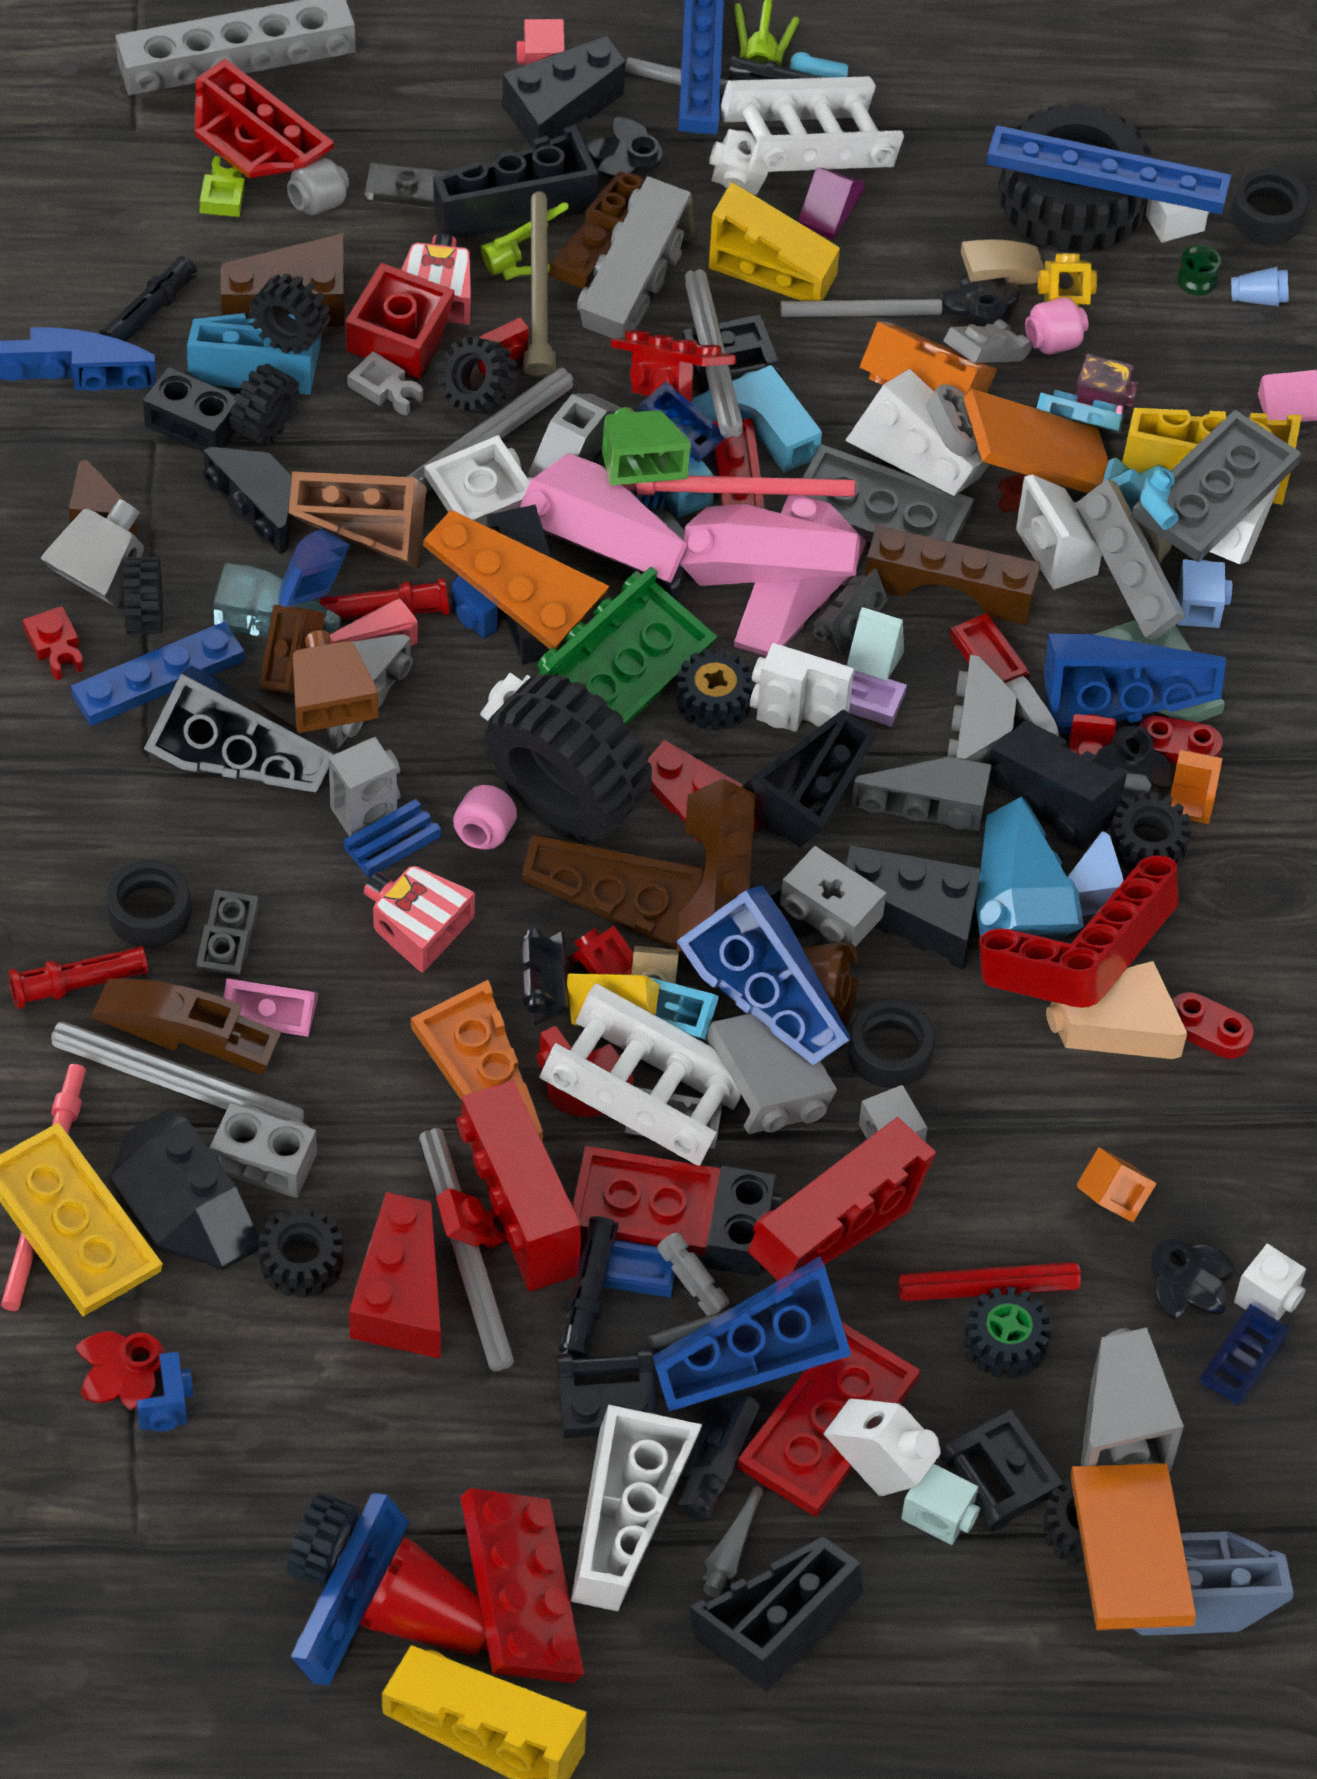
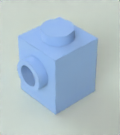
(1203, 593)

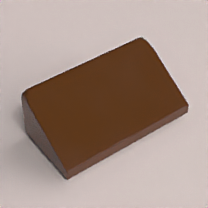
(285, 636)

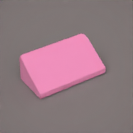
(1289, 394)
(274, 1006)

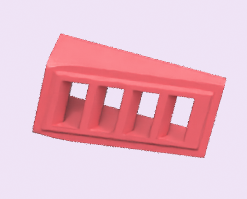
(383, 622)

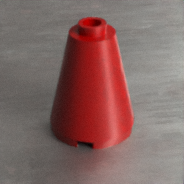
(426, 1604)

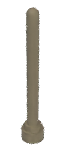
(539, 357)

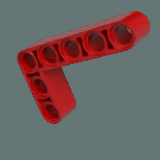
(1090, 965)

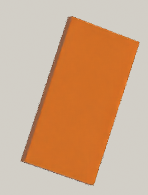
(1036, 442)
(1132, 1546)

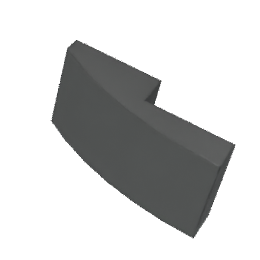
(228, 932)

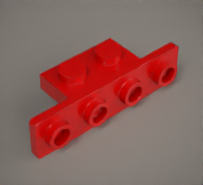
(664, 359)

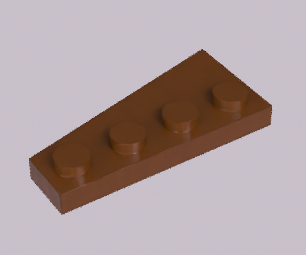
(615, 885)

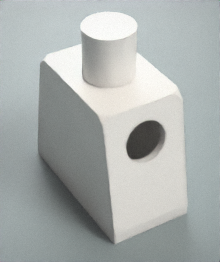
(883, 1444)

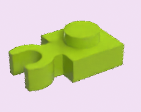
(222, 191)

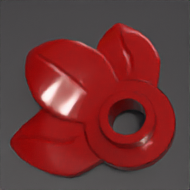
(114, 1370)

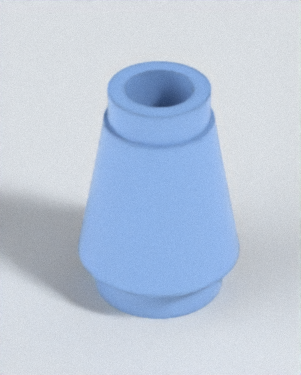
(1261, 287)

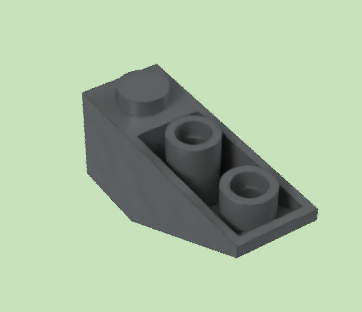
(933, 791)

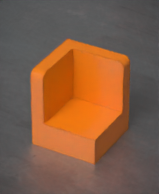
(1196, 784)
(1116, 1184)

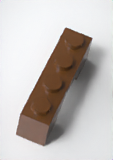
(996, 581)
(724, 822)

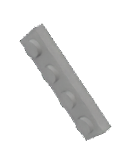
(1130, 560)

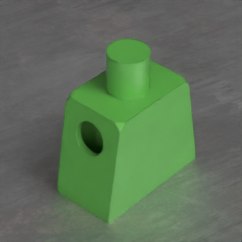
(643, 447)

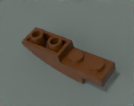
(579, 256)
(186, 1015)

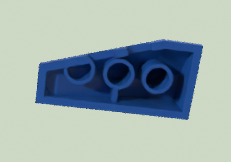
(1124, 678)
(762, 967)

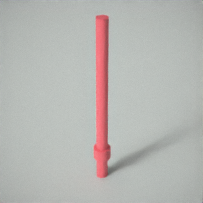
(749, 485)
(65, 1111)

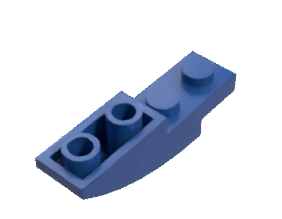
(87, 357)

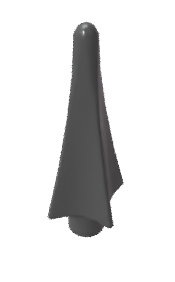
(726, 1557)

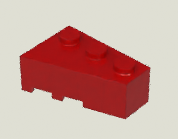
(398, 1281)

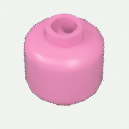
(1056, 326)
(485, 817)

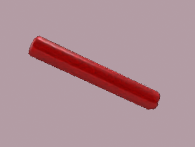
(981, 1280)

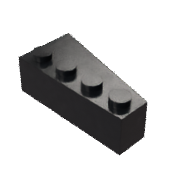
(500, 192)

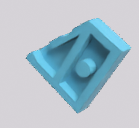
(1066, 405)

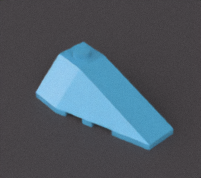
(1023, 878)

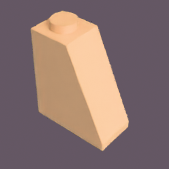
(1129, 1019)

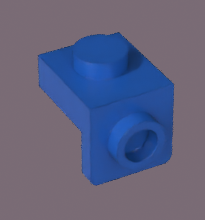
(473, 608)
(169, 1410)

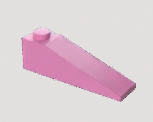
(602, 518)
(763, 546)
(780, 608)

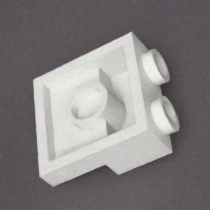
(479, 480)
(799, 688)

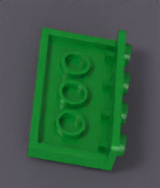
(630, 646)

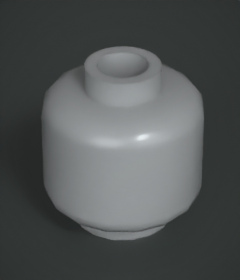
(318, 187)

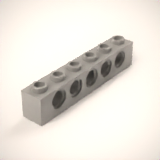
(247, 38)

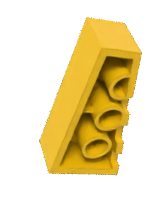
(1171, 434)
(485, 1717)

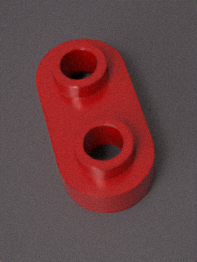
(1182, 736)
(1209, 1023)

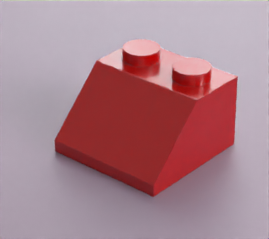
(399, 319)

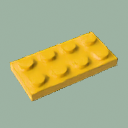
(73, 1220)

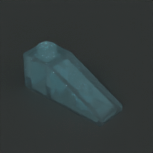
(247, 600)

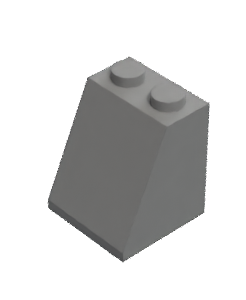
(1130, 1405)

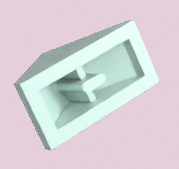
(876, 644)

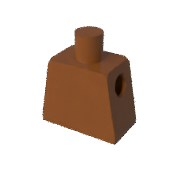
(331, 684)

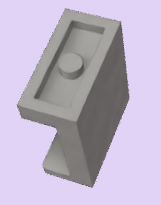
(770, 1075)

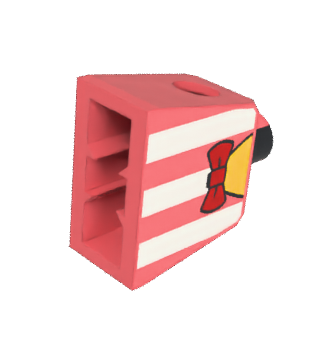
(446, 266)
(419, 913)

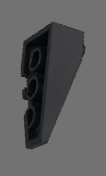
(229, 734)

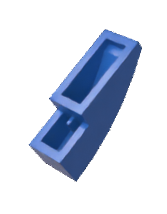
(312, 568)

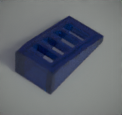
(678, 406)
(1264, 1325)

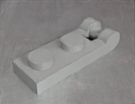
(989, 343)

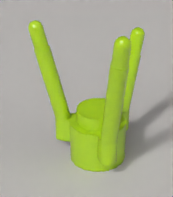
(762, 44)
(504, 252)

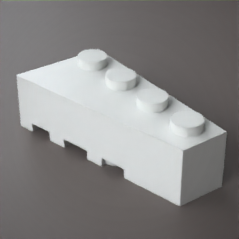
(630, 1487)

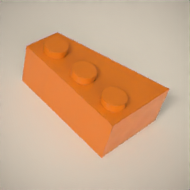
(897, 350)

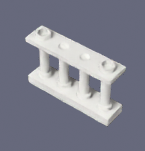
(810, 99)
(659, 1044)

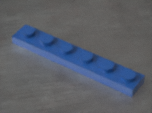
(701, 66)
(1108, 169)

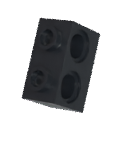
(189, 410)
(736, 1220)

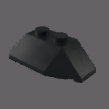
(182, 1193)

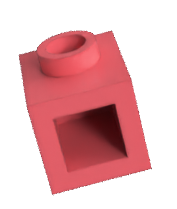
(541, 40)

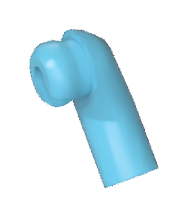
(805, 63)
(1155, 497)

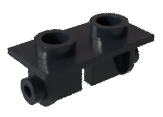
(547, 974)

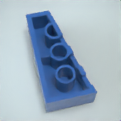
(759, 1340)

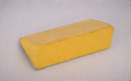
(634, 988)

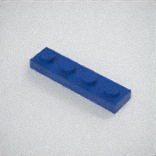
(155, 673)
(350, 1589)

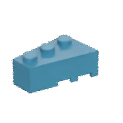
(229, 348)

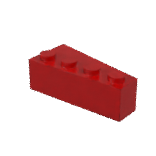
(522, 1185)
(845, 1202)

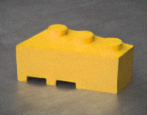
(770, 248)

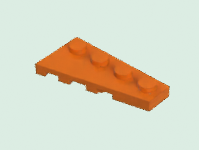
(522, 582)
(471, 1044)

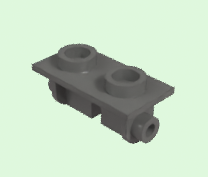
(840, 623)

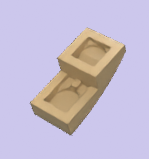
(1000, 259)

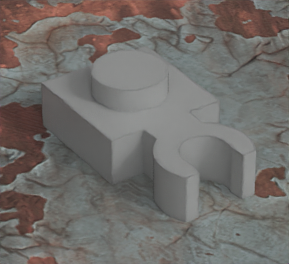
(383, 380)

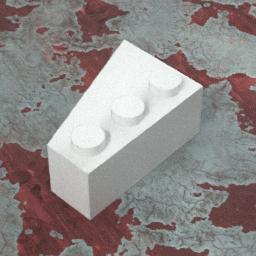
(903, 434)

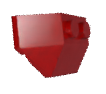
(252, 125)

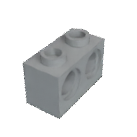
(363, 784)
(259, 1159)

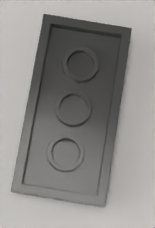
(1221, 483)
(889, 498)

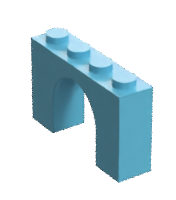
(778, 424)

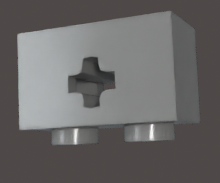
(832, 898)

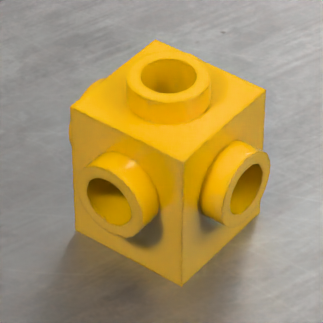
(1082, 279)

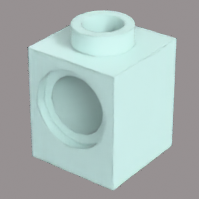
(942, 1504)

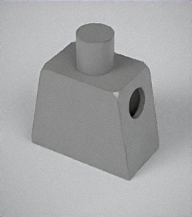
(94, 551)

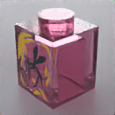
(1106, 382)

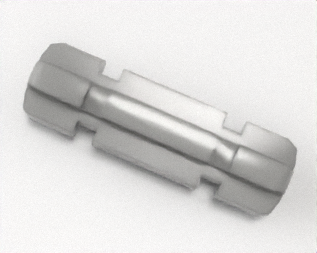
(692, 1274)

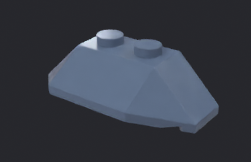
(1230, 1583)

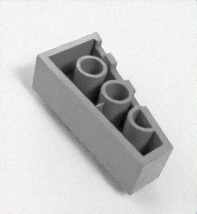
(637, 258)

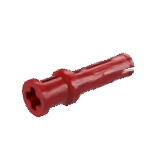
(417, 598)
(57, 979)

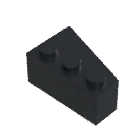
(923, 900)

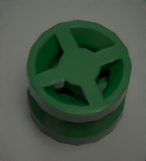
(1199, 270)

